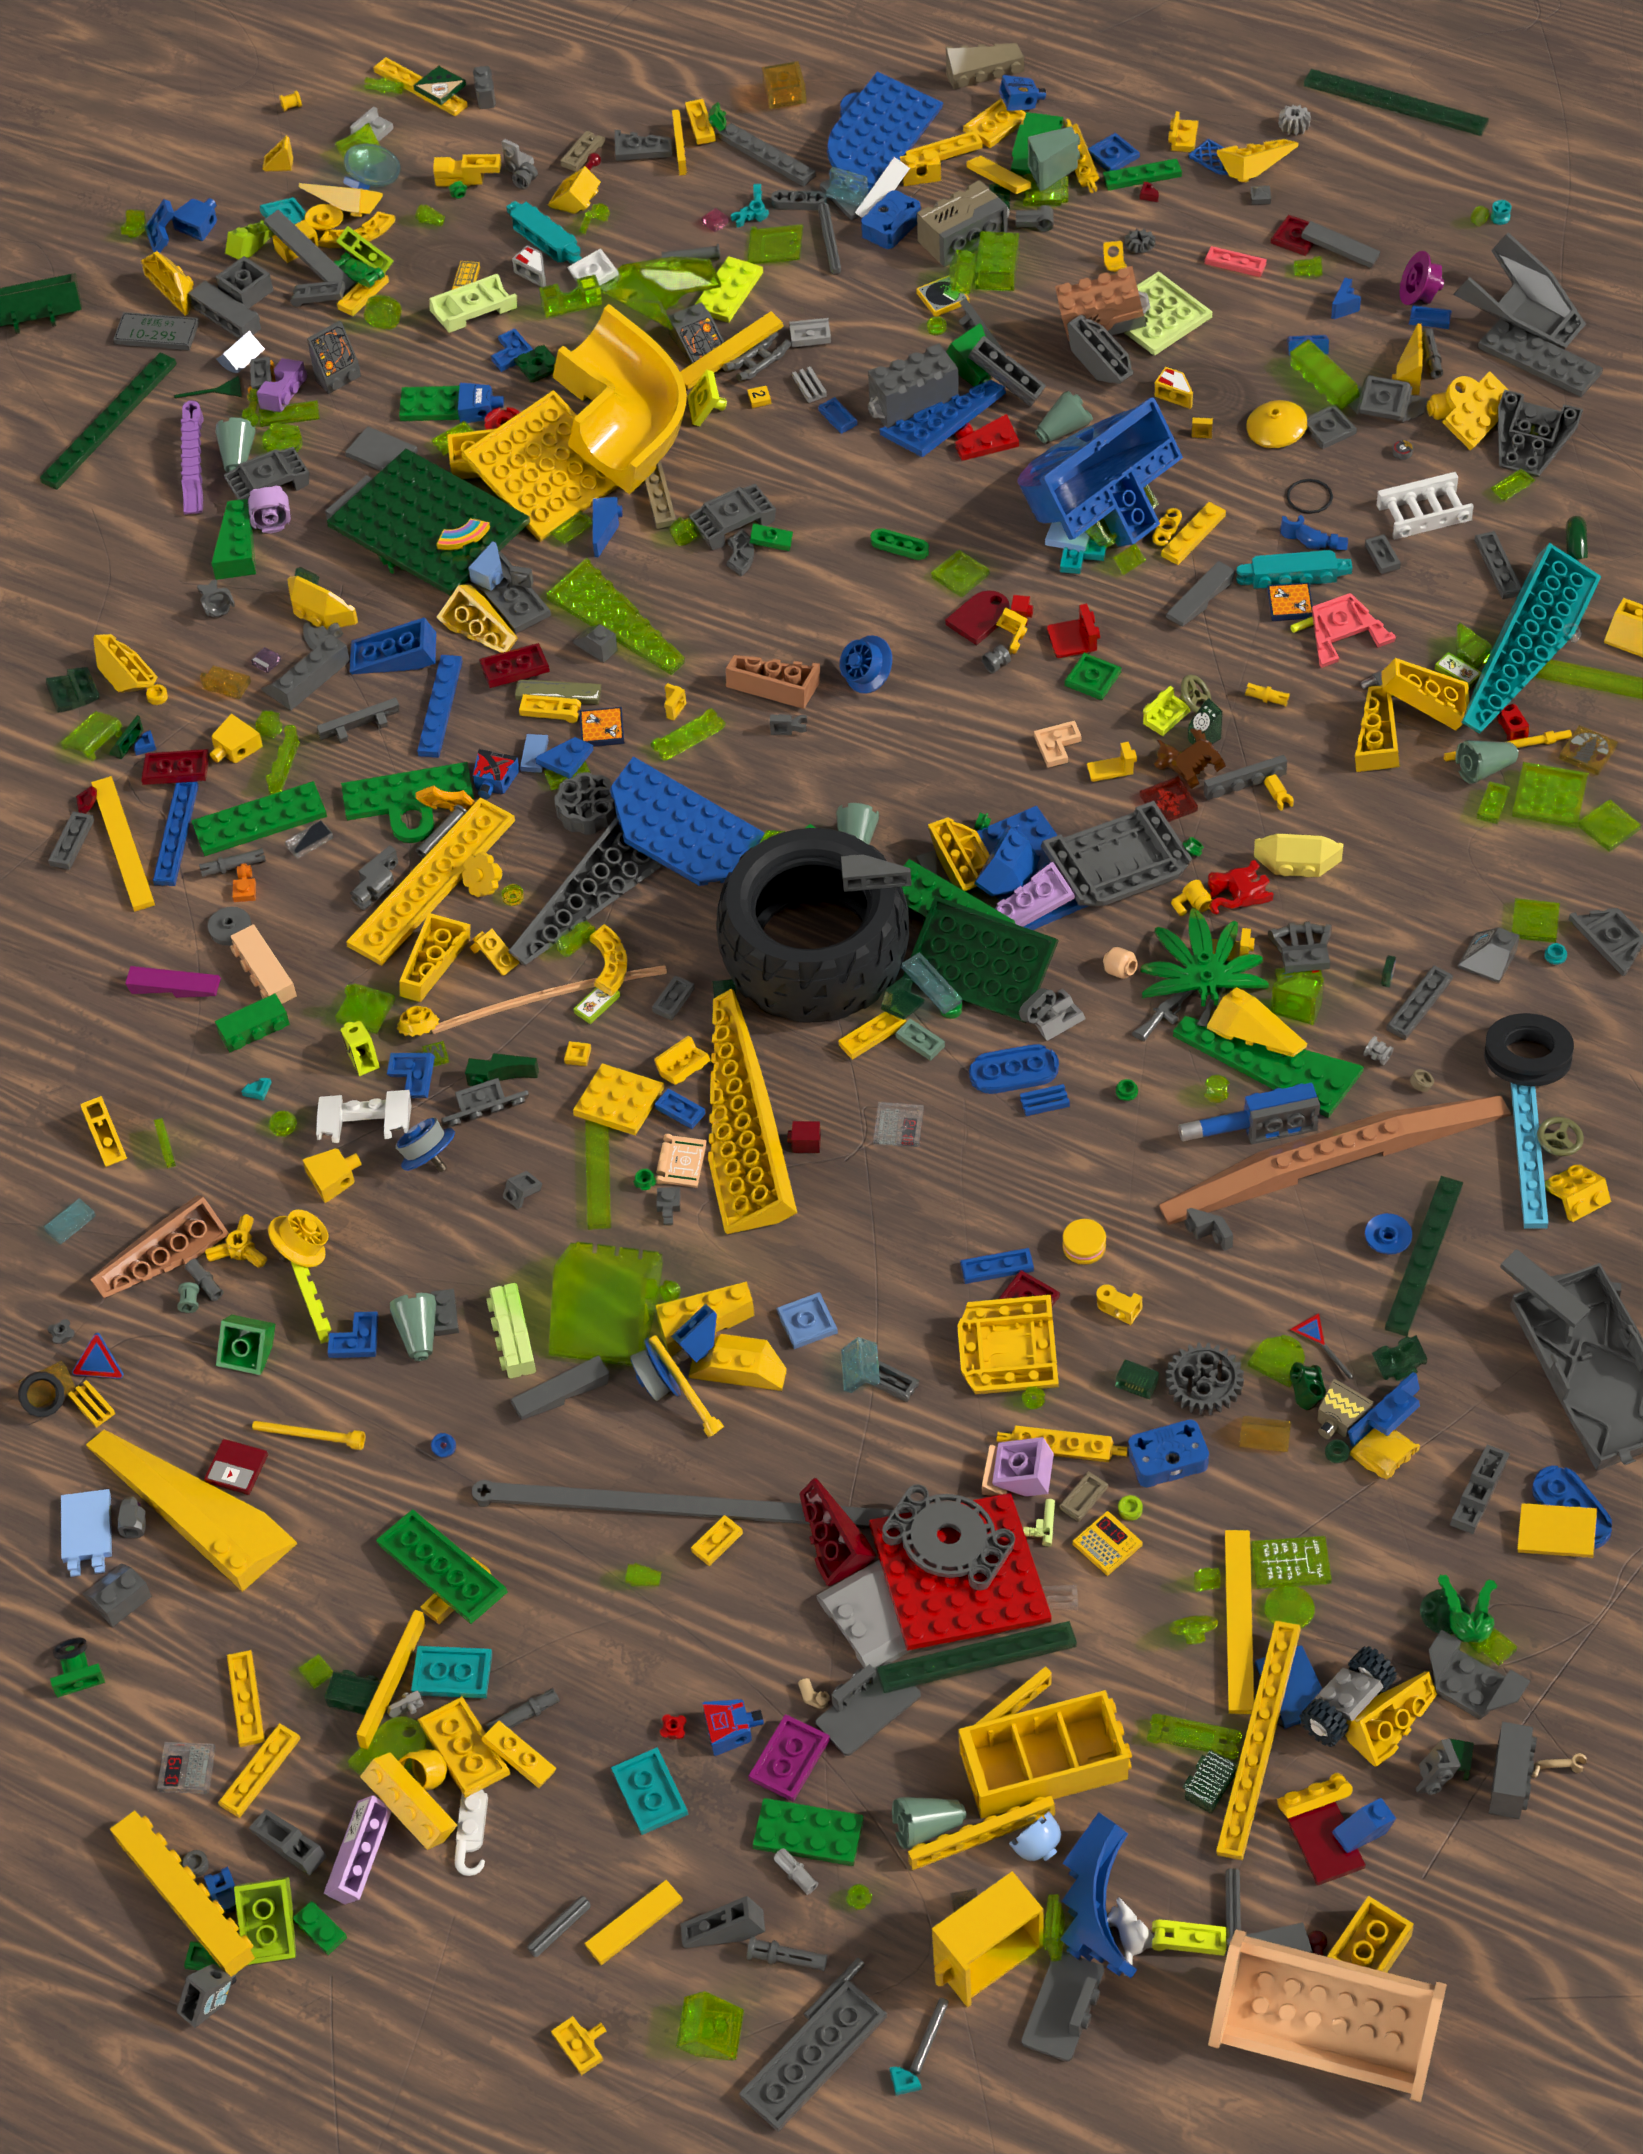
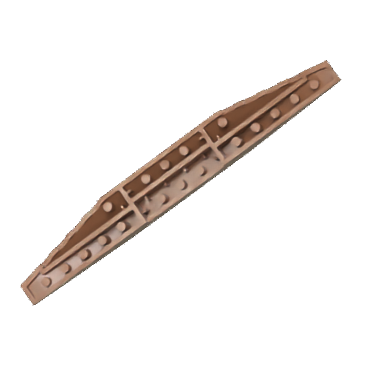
(1288, 1162)

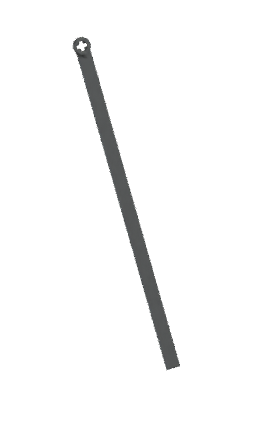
(657, 1503)

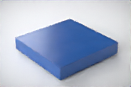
(1113, 153)

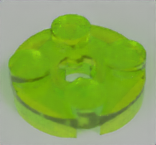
(277, 432)

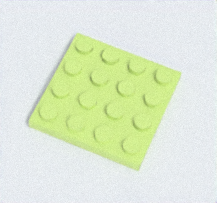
(1170, 315)

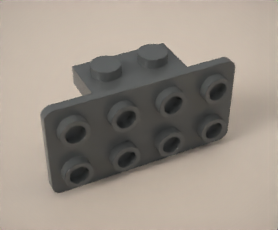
(863, 1709)
(1063, 2006)

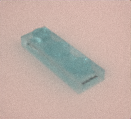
(931, 983)

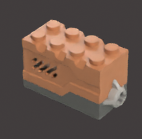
(1106, 300)

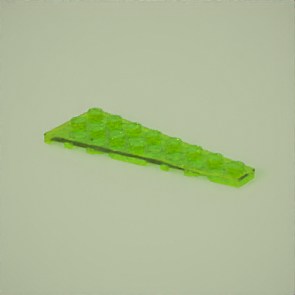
(595, 601)

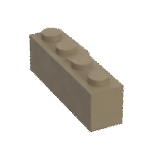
(982, 63)

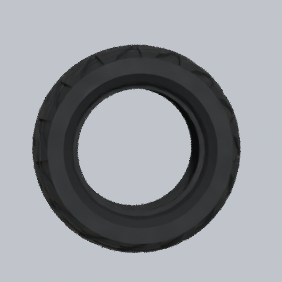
(809, 982)

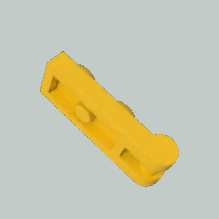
(550, 707)
(1315, 1796)

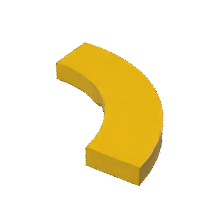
(370, 230)
(615, 960)

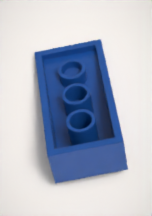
(395, 649)

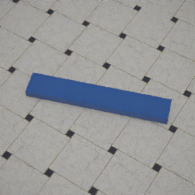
(175, 834)

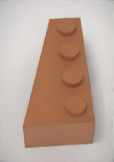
(773, 680)

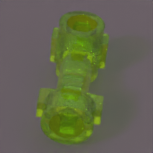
(249, 413)

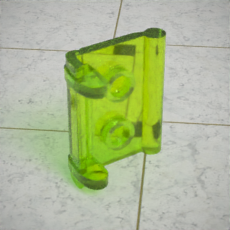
(93, 734)

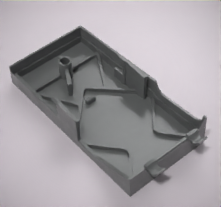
(1591, 1366)

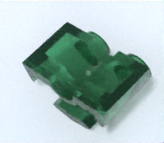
(1400, 1360)

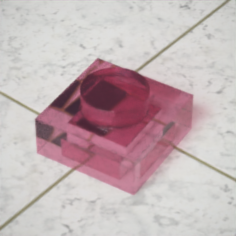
(715, 220)

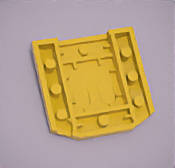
(1008, 1344)

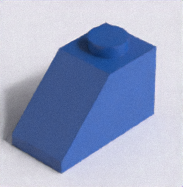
(697, 1333)
(1365, 1825)

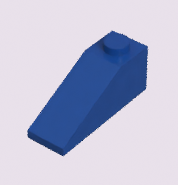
(605, 521)

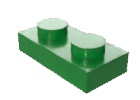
(319, 1928)

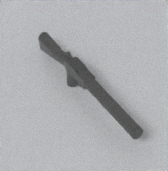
(1164, 1010)

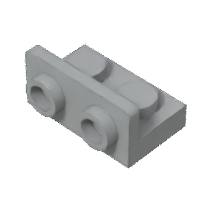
(379, 125)

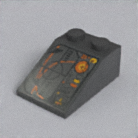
(694, 332)
(333, 358)

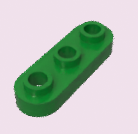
(899, 544)

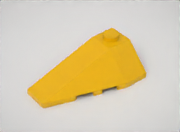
(347, 199)
(476, 619)
(1389, 1718)

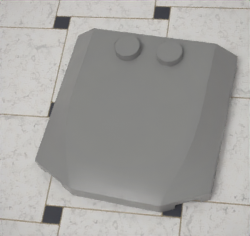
(866, 1616)

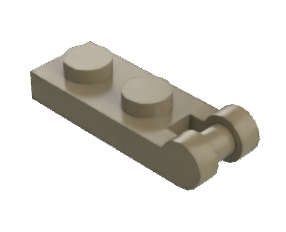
(578, 154)

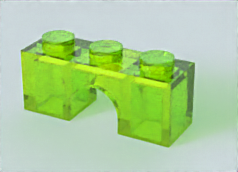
(584, 296)

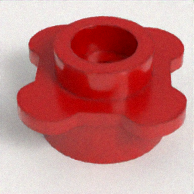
(673, 1733)

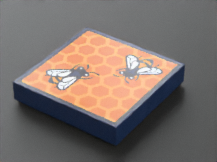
(1290, 601)
(602, 726)

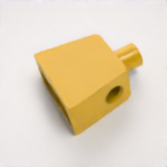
(234, 740)
(331, 1172)

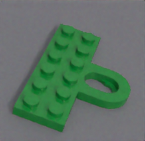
(397, 793)

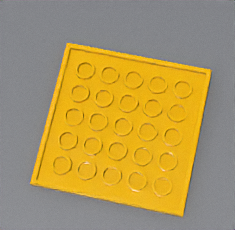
(536, 469)

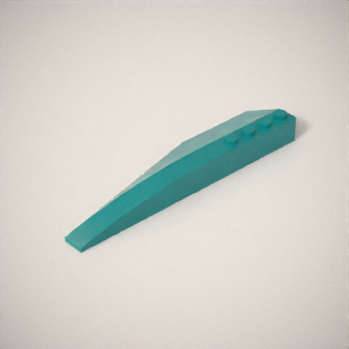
(1533, 632)

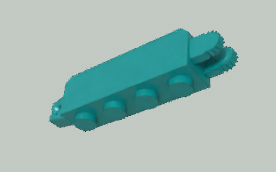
(544, 232)
(1291, 568)

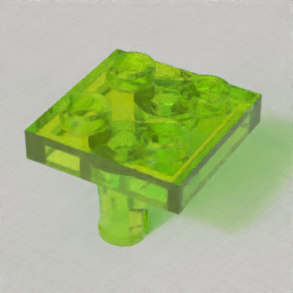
(365, 1005)

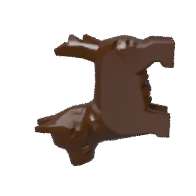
(1191, 760)

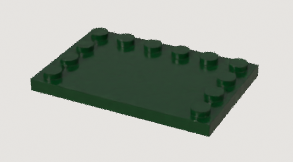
(985, 956)

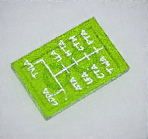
(1291, 1562)

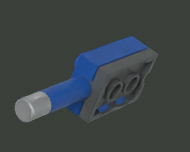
(1264, 1116)

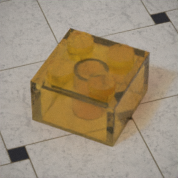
(784, 85)

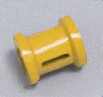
(290, 101)

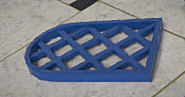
(1193, 155)

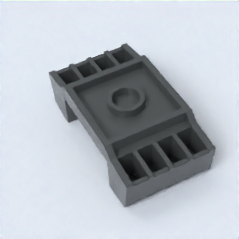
(268, 471)
(731, 512)

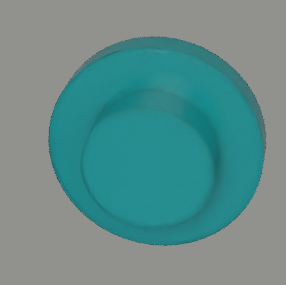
(1555, 954)

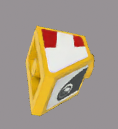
(1174, 387)

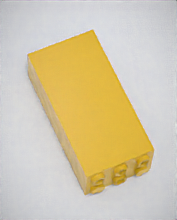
(1044, 1753)

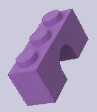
(289, 377)

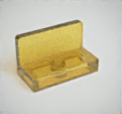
(43, 1392)
(1265, 1433)

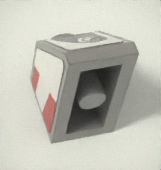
(530, 265)

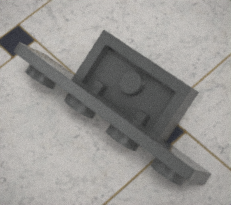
(482, 1098)

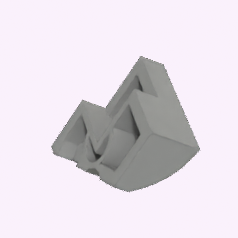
(1060, 1016)

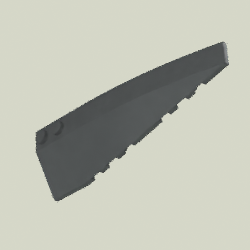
(595, 883)

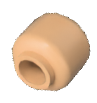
(1120, 962)

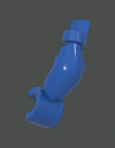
(1310, 537)

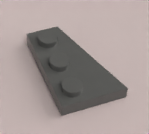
(638, 147)

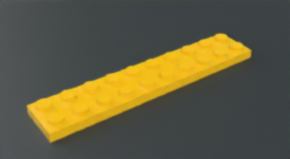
(429, 882)

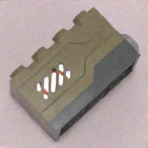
(960, 220)

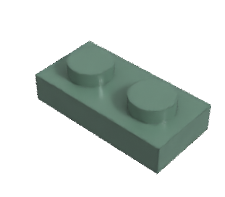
(920, 1039)

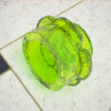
(670, 1290)
(1033, 1403)
(859, 1890)

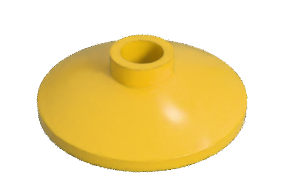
(324, 217)

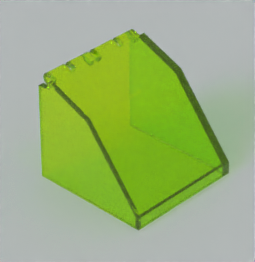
(603, 1302)

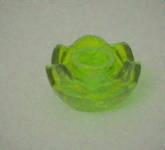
(282, 1129)

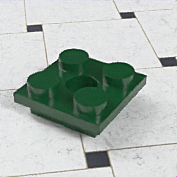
(528, 363)

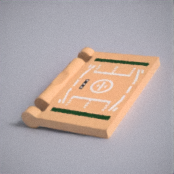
(680, 1161)

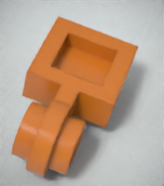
(245, 888)

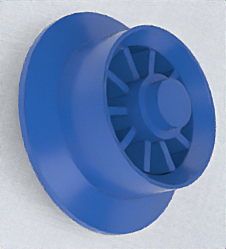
(866, 663)

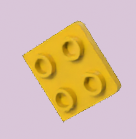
(1580, 1191)

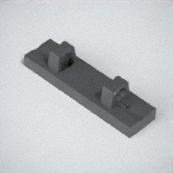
(972, 319)
(373, 713)

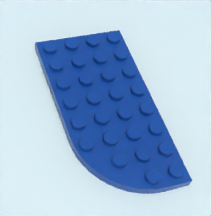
(880, 126)

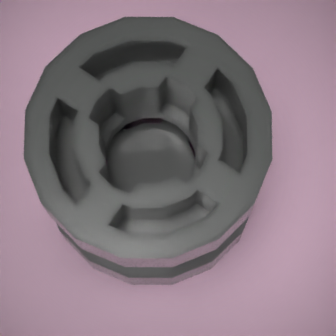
(524, 176)
(996, 658)

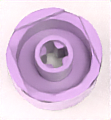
(269, 509)

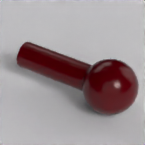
(592, 161)
(1317, 1941)

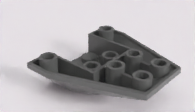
(1526, 451)

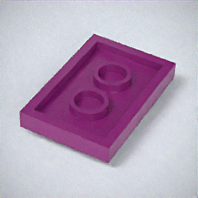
(789, 1757)

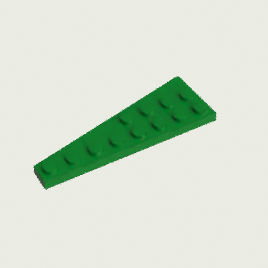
(1329, 1075)

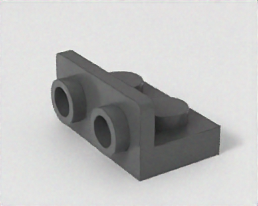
(1438, 1768)

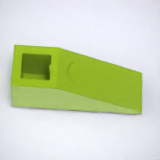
(247, 240)

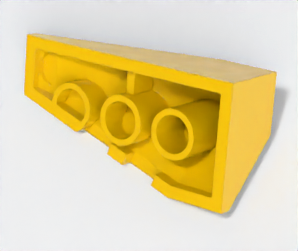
(1255, 159)
(1410, 364)
(1248, 1019)

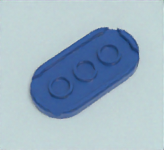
(1014, 1069)
(1565, 1488)

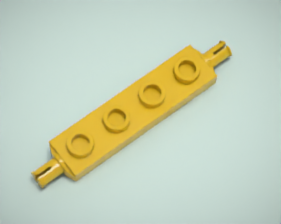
(1086, 170)
(1069, 1444)

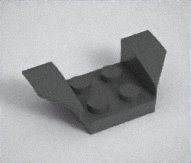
(1388, 399)
(1470, 1682)

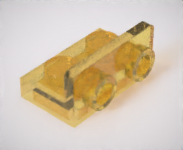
(225, 682)

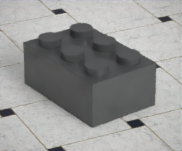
(1512, 1770)

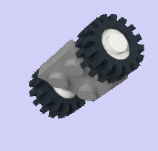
(1347, 1695)

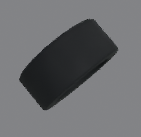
(41, 1412)

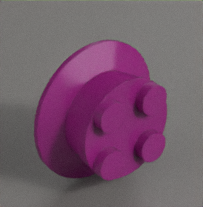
(1420, 279)

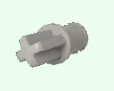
(795, 1871)

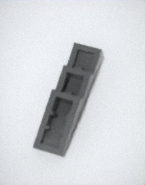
(1480, 1489)

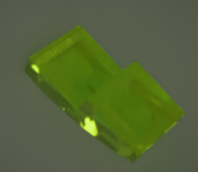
(1496, 1647)

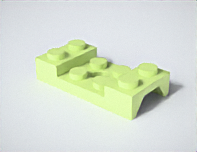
(456, 306)

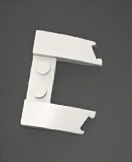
(333, 1112)

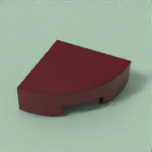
(1149, 193)
(86, 799)

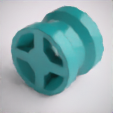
(1501, 212)

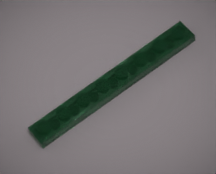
(1424, 1256)
(976, 1656)

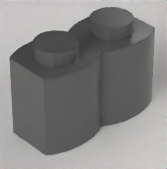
(484, 87)

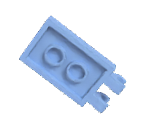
(86, 1529)

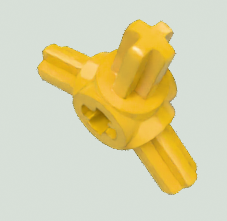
(238, 1245)

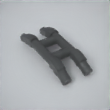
(761, 350)

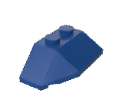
(1008, 864)

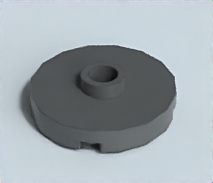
(218, 924)

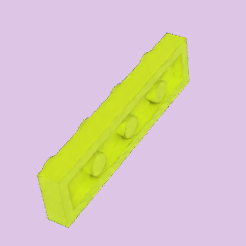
(314, 1306)

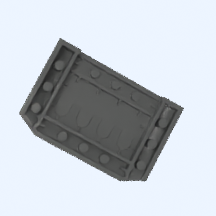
(1119, 857)

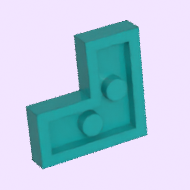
(1073, 560)

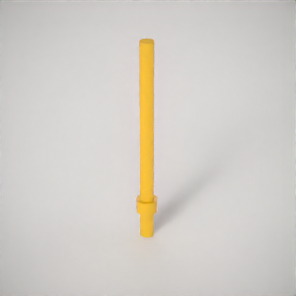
(1548, 738)

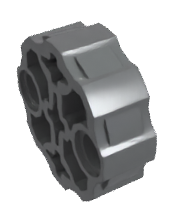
(585, 803)

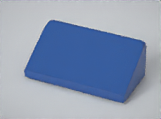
(1320, 341)

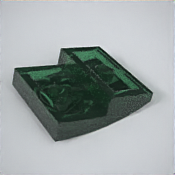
(72, 690)

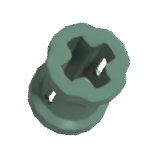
(188, 1297)

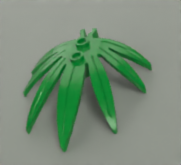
(1203, 969)

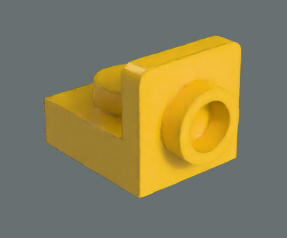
(674, 701)

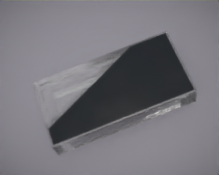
(309, 839)

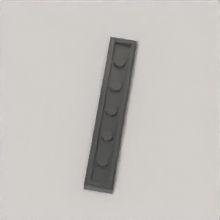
(307, 250)

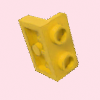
(1183, 134)

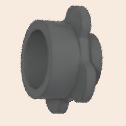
(61, 1337)

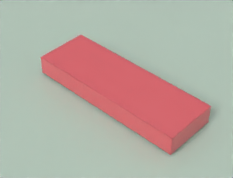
(1235, 261)

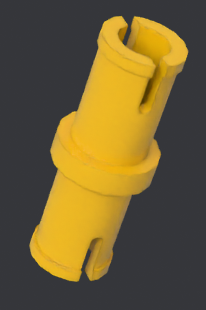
(1267, 694)

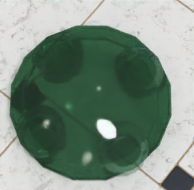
(1436, 1611)

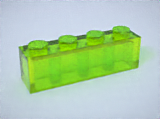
(1324, 374)

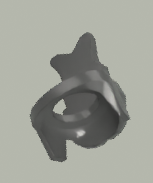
(215, 600)

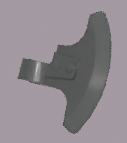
(316, 636)

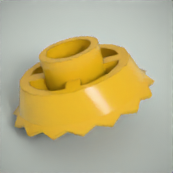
(417, 1021)

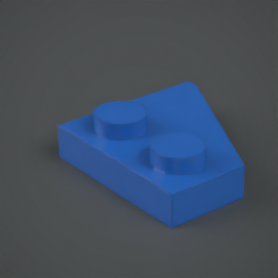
(566, 757)

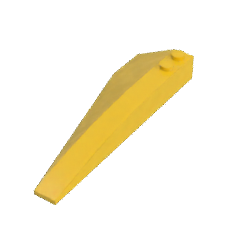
(221, 1527)

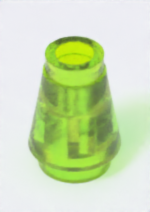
(428, 215)
(642, 1576)

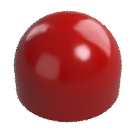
(964, 431)

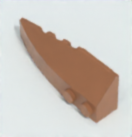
(165, 1246)

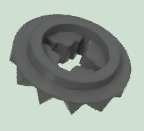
(1133, 244)

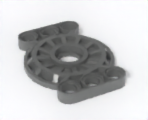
(943, 1559)

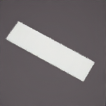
(887, 182)

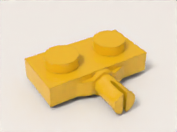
(579, 2044)

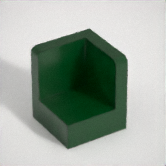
(1464, 1753)

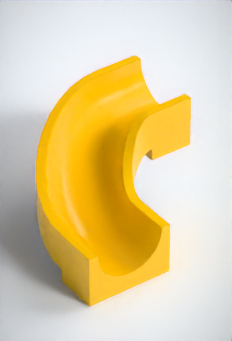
(634, 397)

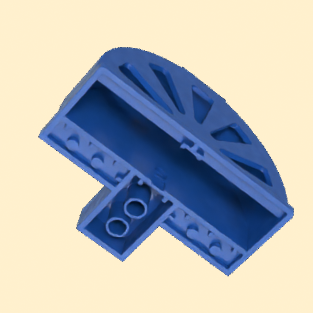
(1103, 475)

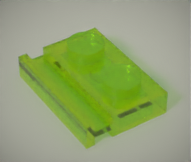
(1054, 1928)

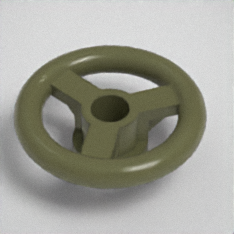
(1192, 694)
(1559, 1139)

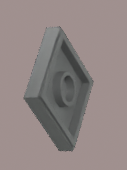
(1329, 426)

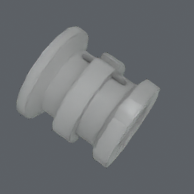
(1378, 1050)

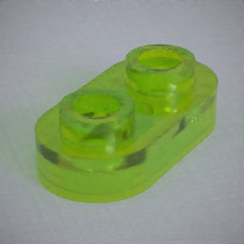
(575, 938)

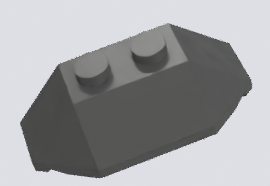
(1098, 351)

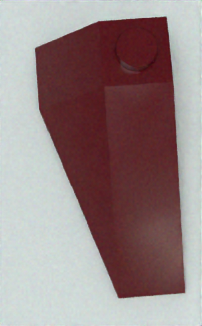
(837, 1540)

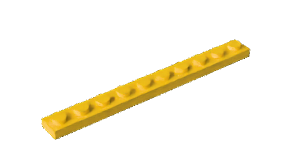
(1258, 1741)

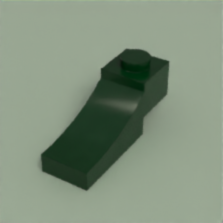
(500, 1067)

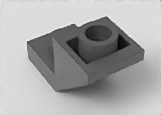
(1205, 1223)

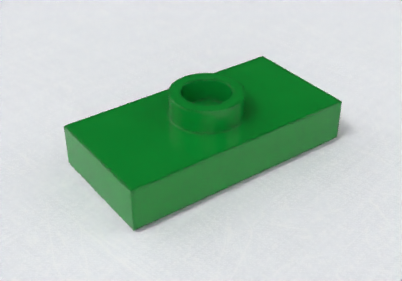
(771, 537)

